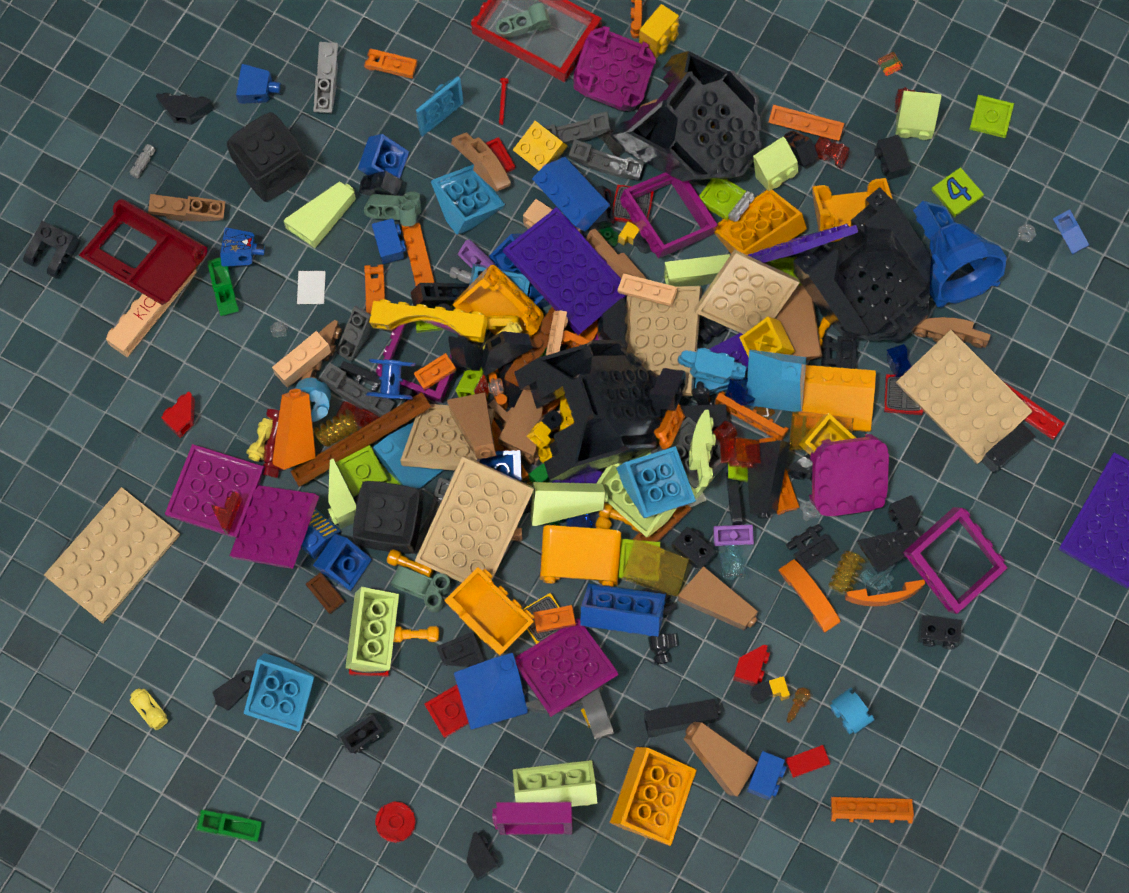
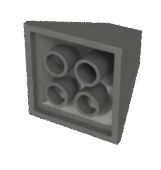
(682, 442)

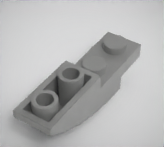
(326, 77)

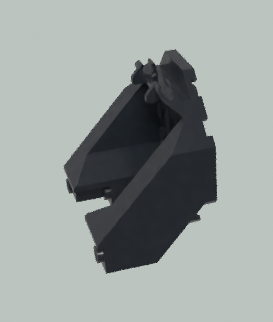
(670, 129)
(880, 247)
(607, 402)

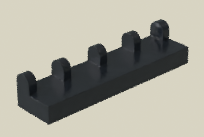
(369, 378)

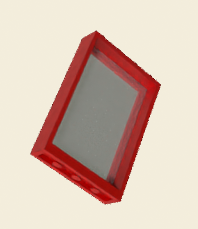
(549, 50)

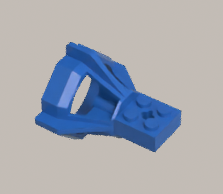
(953, 247)

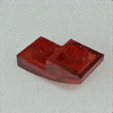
(362, 416)

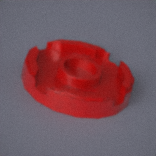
(395, 822)

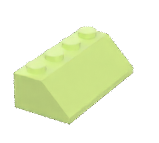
(621, 501)
(372, 630)
(556, 783)

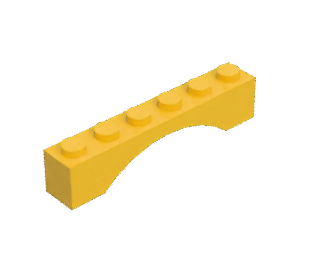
(390, 316)

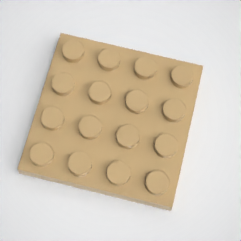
(745, 293)
(436, 441)

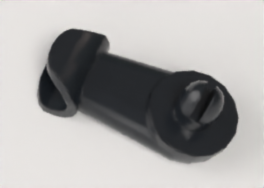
(701, 394)

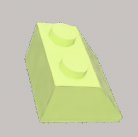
(775, 164)

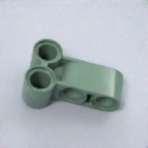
(536, 17)
(397, 207)
(421, 586)

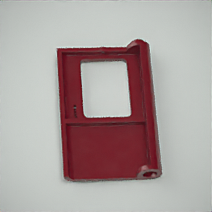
(164, 266)

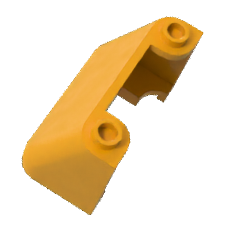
(840, 209)
(497, 295)
(580, 554)

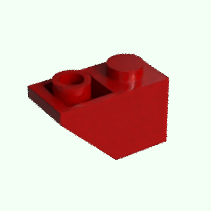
(181, 416)
(750, 665)

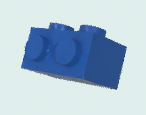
(387, 240)
(766, 776)

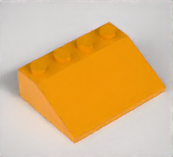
(762, 225)
(840, 393)
(653, 795)

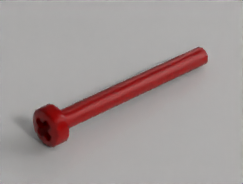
(503, 81)

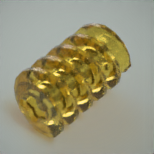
(337, 429)
(845, 572)

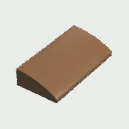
(800, 324)

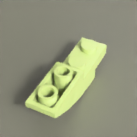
(700, 449)

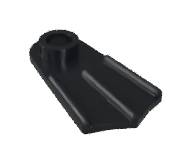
(232, 690)

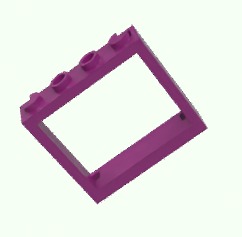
(690, 199)
(443, 385)
(930, 577)
(533, 818)

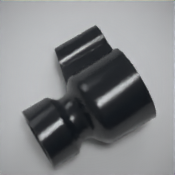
(710, 329)
(660, 645)

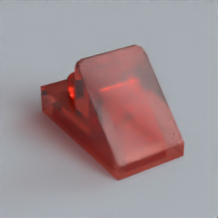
(227, 516)

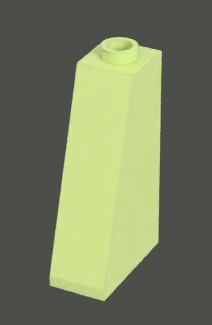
(319, 216)
(693, 271)
(565, 500)

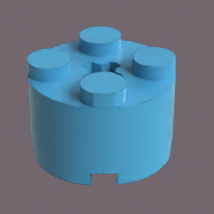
(319, 396)
(851, 710)

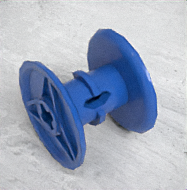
(390, 379)

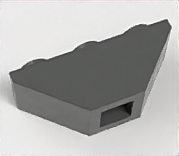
(355, 334)

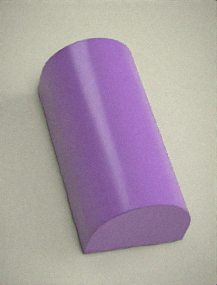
(473, 255)
(733, 535)

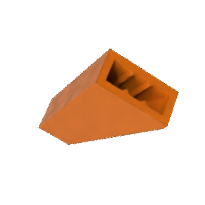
(294, 431)

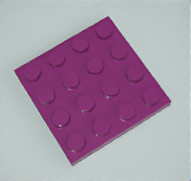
(208, 481)
(274, 526)
(564, 667)

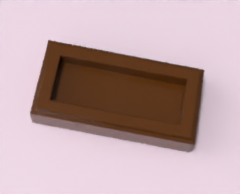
(325, 593)

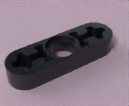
(734, 501)

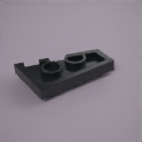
(888, 548)

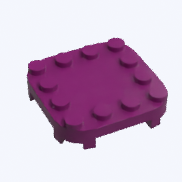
(613, 69)
(849, 475)

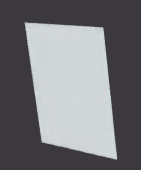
(311, 287)

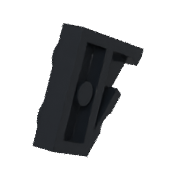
(461, 651)

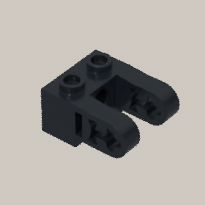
(62, 241)

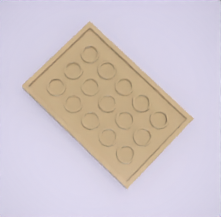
(663, 332)
(963, 396)
(474, 521)
(112, 555)

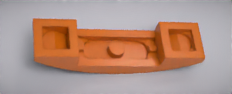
(810, 595)
(861, 598)

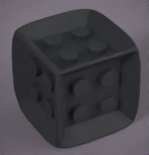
(268, 156)
(388, 517)

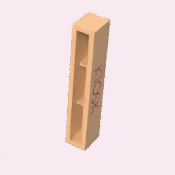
(138, 321)

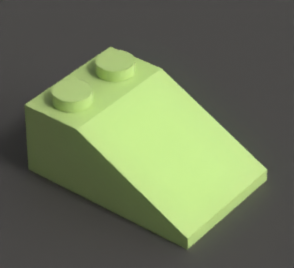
(917, 115)
(340, 498)

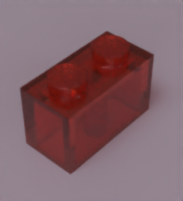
(740, 452)

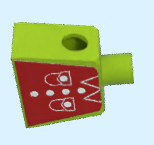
(472, 383)

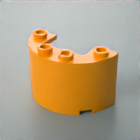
(489, 611)

